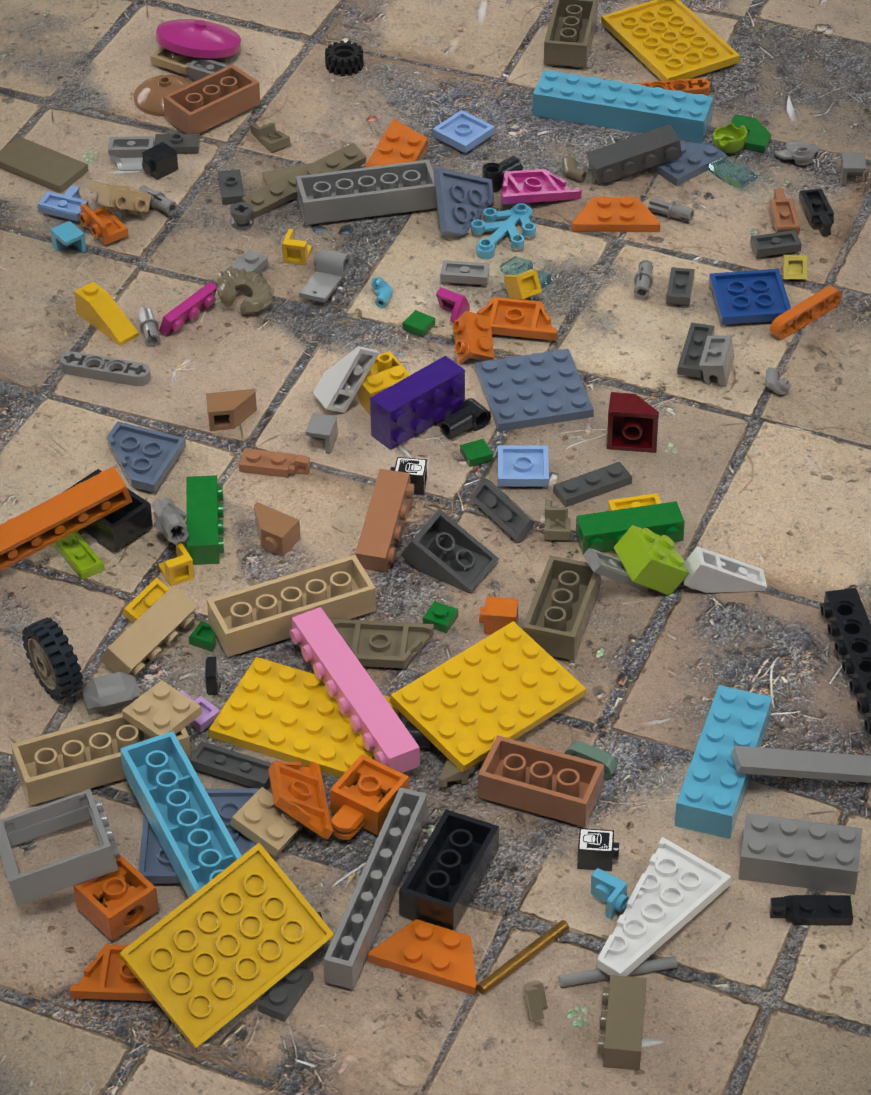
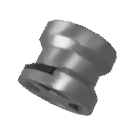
(241, 215)

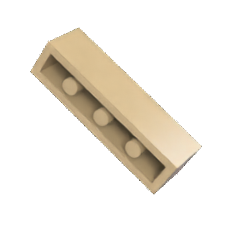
(149, 632)

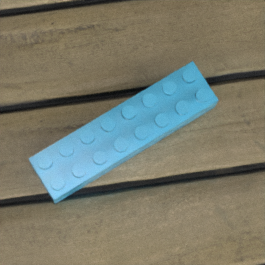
(621, 105)
(179, 810)

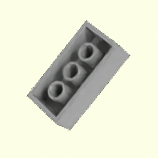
(800, 853)

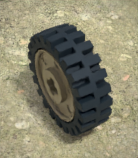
(52, 658)

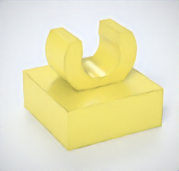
(795, 266)

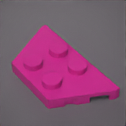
(535, 186)

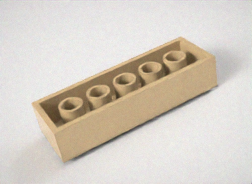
(265, 611)
(77, 757)

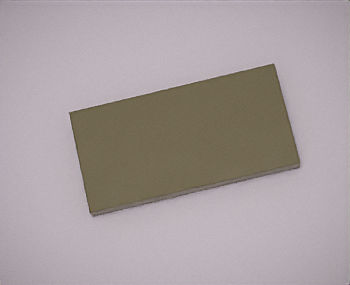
(41, 164)

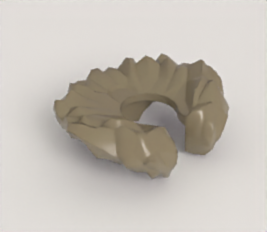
(249, 284)

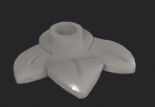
(799, 152)

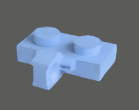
(61, 205)

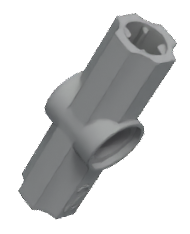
(170, 520)

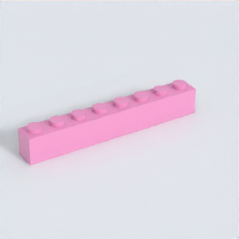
(354, 691)

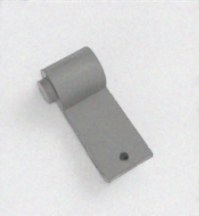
(330, 271)

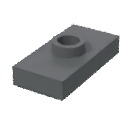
(180, 142)
(231, 186)

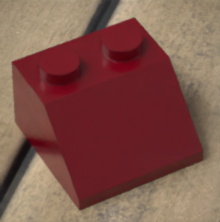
(631, 424)

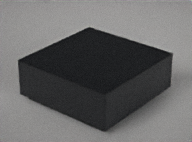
(211, 676)

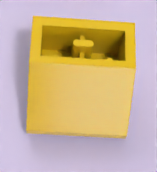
(383, 374)

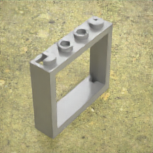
(65, 872)

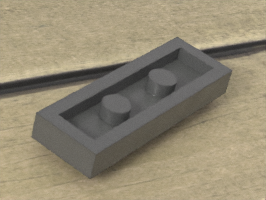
(693, 349)
(592, 484)
(502, 510)
(231, 765)

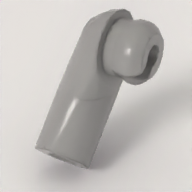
(774, 384)

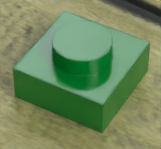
(441, 616)

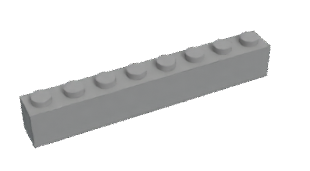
(375, 889)

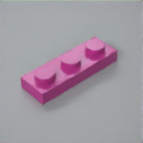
(188, 309)

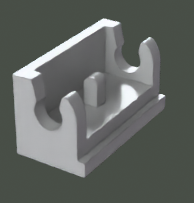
(717, 359)

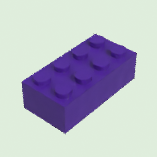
(417, 402)

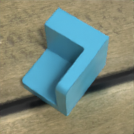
(66, 236)

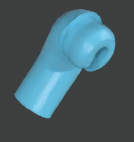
(383, 291)

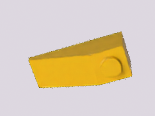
(103, 313)

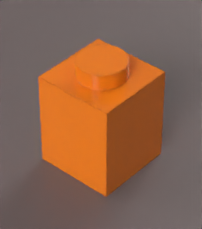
(498, 613)

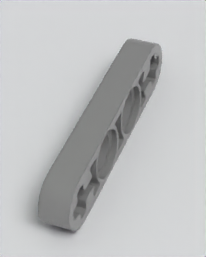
(132, 372)

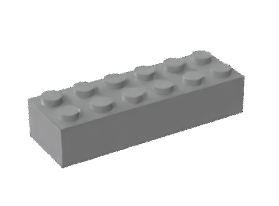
(366, 192)

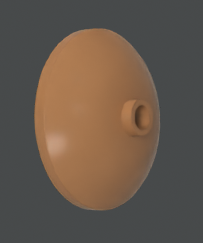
(150, 93)

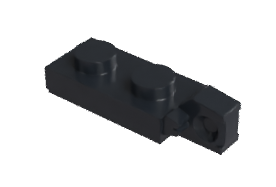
(818, 209)
(813, 909)

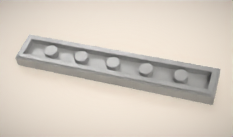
(802, 764)

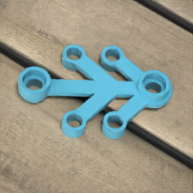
(518, 214)

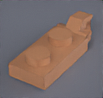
(784, 212)
(273, 463)

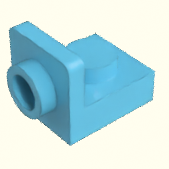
(609, 889)

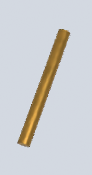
(522, 957)

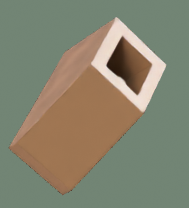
(230, 408)

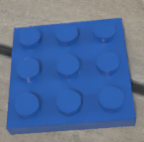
(749, 296)

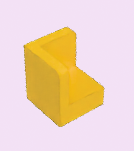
(295, 250)
(523, 284)
(179, 568)

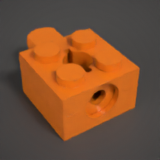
(364, 797)
(117, 899)

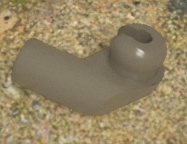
(570, 170)

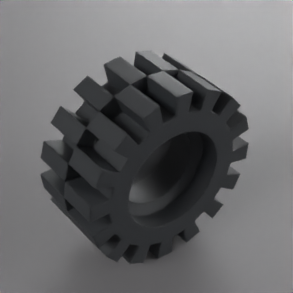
(344, 58)

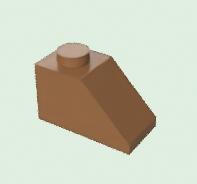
(275, 529)

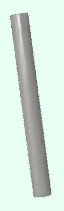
(598, 975)

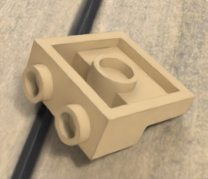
(121, 197)

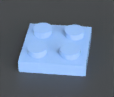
(463, 131)
(523, 466)

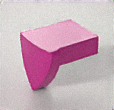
(452, 302)

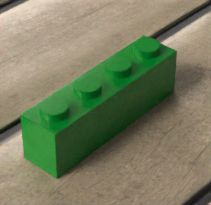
(203, 519)
(604, 529)

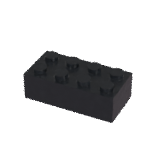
(449, 870)

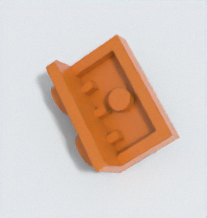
(103, 224)
(473, 337)

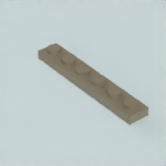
(285, 188)

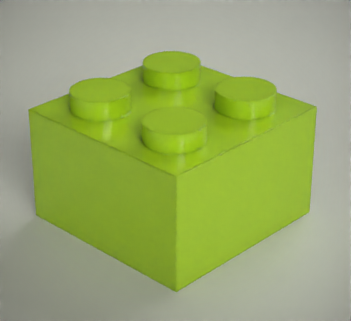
(651, 560)

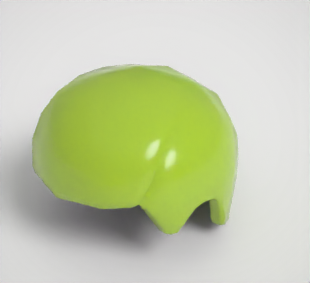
(729, 138)

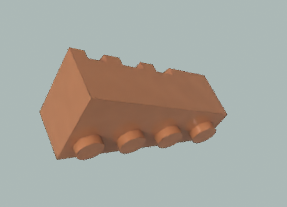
(385, 520)

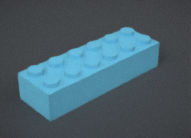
(712, 785)

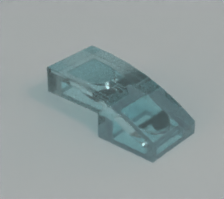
(731, 173)
(519, 265)

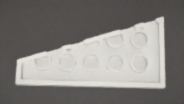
(663, 902)

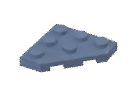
(693, 162)
(460, 200)
(144, 454)

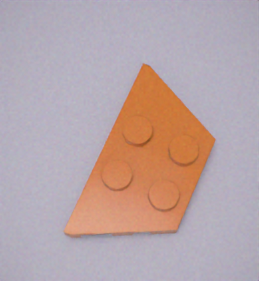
(398, 145)
(615, 215)
(519, 318)
(301, 794)
(429, 954)
(109, 979)

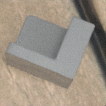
(851, 165)
(323, 428)

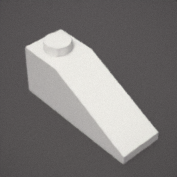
(344, 379)
(718, 573)

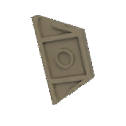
(384, 642)

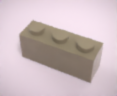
(622, 1022)

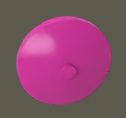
(198, 38)

